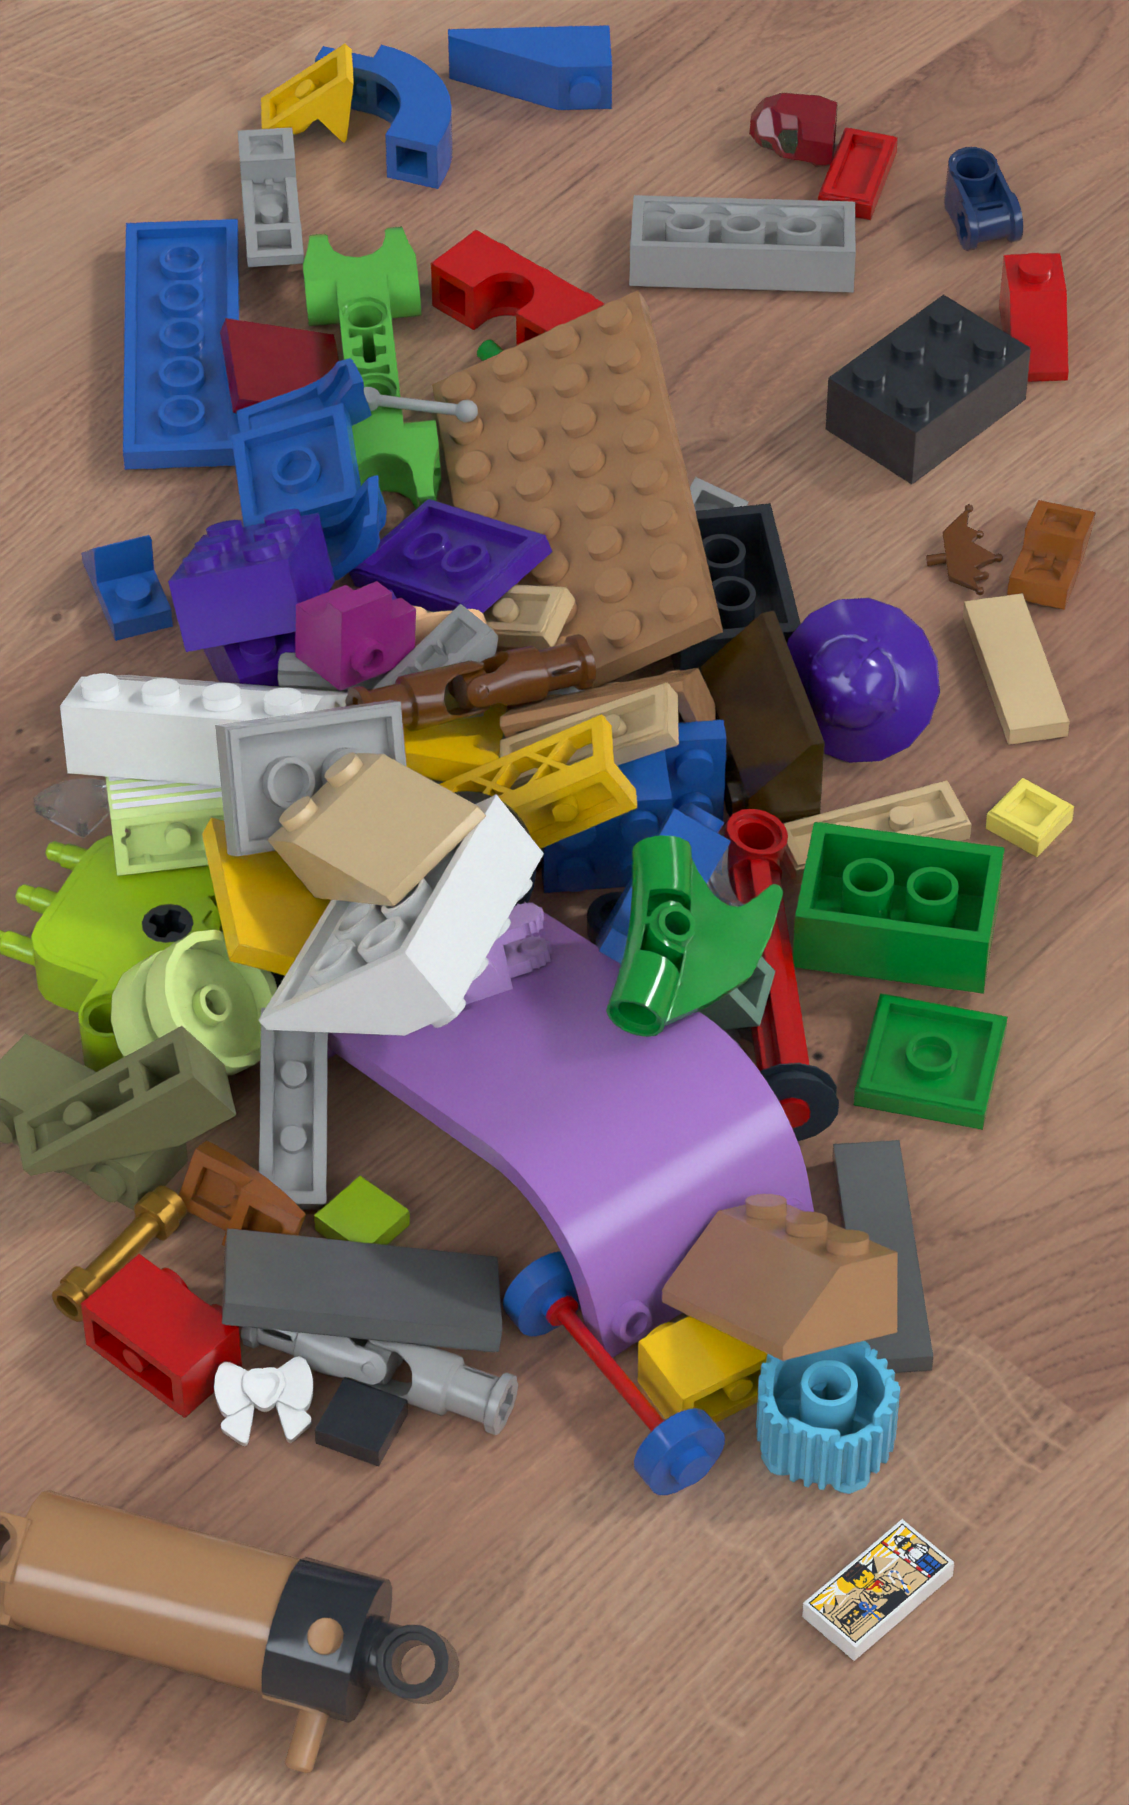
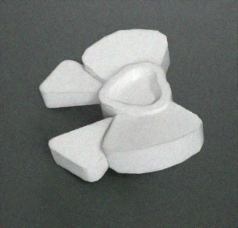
(242, 1391)

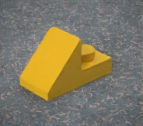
(315, 93)

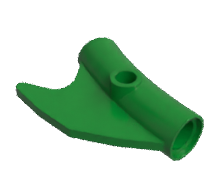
(683, 940)

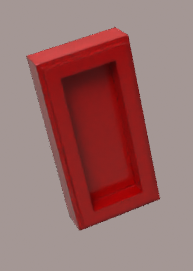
(859, 170)

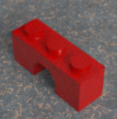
(490, 280)

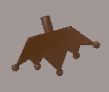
(963, 555)

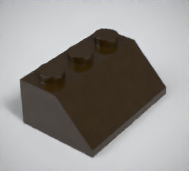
(768, 725)

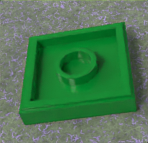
(930, 1061)

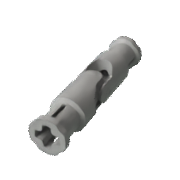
(438, 1377)

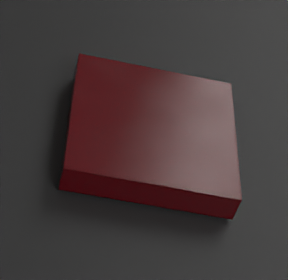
(272, 360)

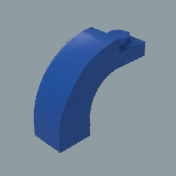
(416, 107)

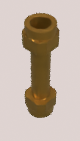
(155, 1216)

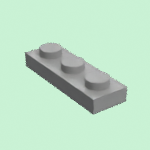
(294, 1114)

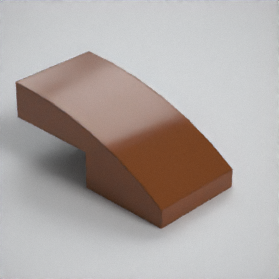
(1051, 554)
(236, 1195)

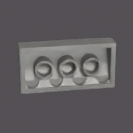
(743, 243)

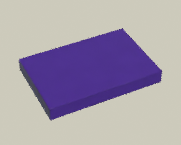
(452, 558)

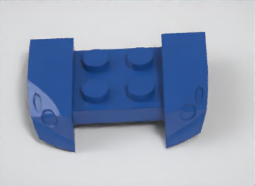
(303, 457)

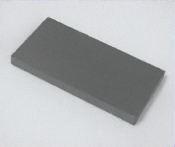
(361, 1290)

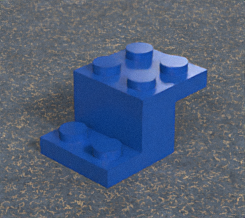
(662, 780)

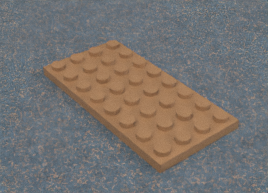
(588, 452)

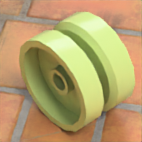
(196, 989)

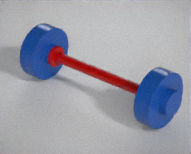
(677, 1448)

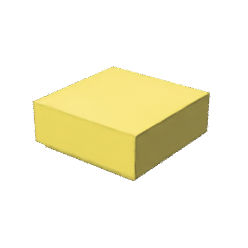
(1029, 817)

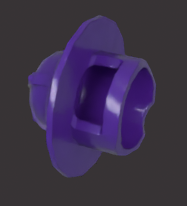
(866, 677)

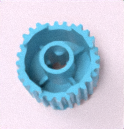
(828, 1416)

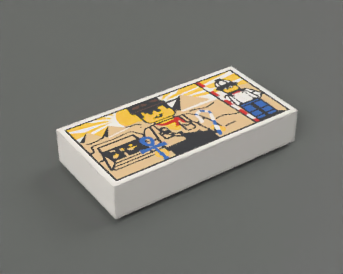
(878, 1589)

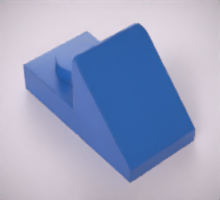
(128, 587)

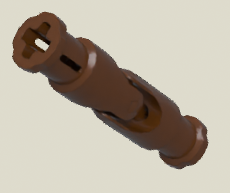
(506, 678)

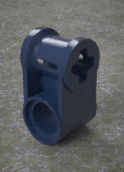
(980, 199)

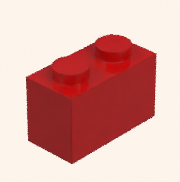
(160, 1333)

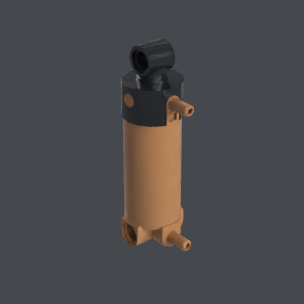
(214, 1611)

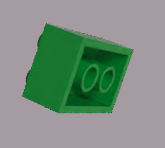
(898, 907)

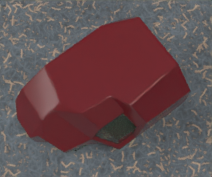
(796, 127)

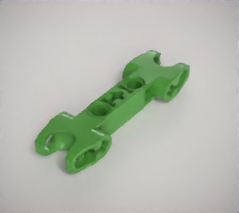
(364, 299)

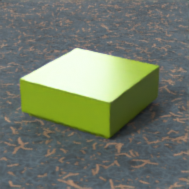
(362, 1215)

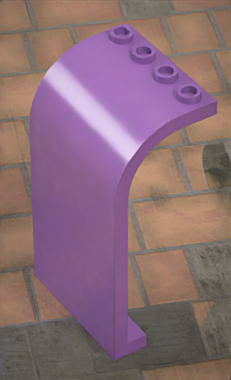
(600, 1129)

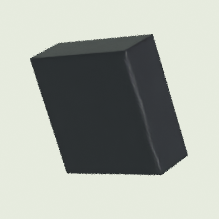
(361, 1421)

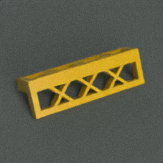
(558, 796)

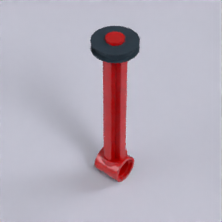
(780, 1040)

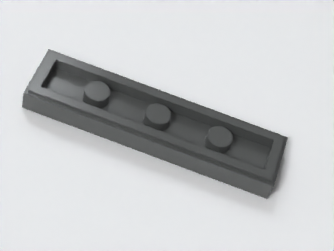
(877, 1202)

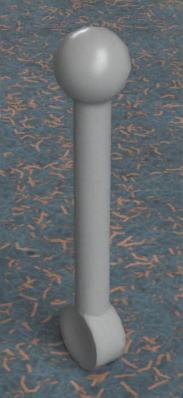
(465, 410)

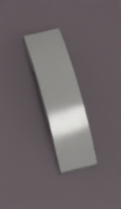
(270, 197)

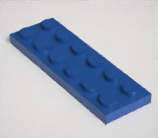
(175, 374)

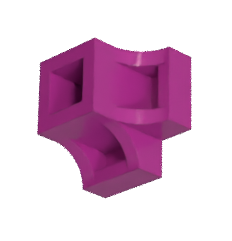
(354, 633)

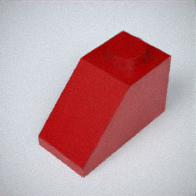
(1036, 311)

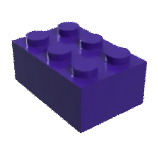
(249, 579)

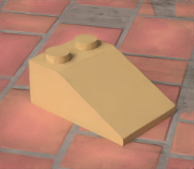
(371, 830)

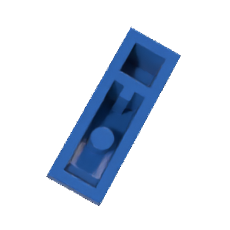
(537, 64)

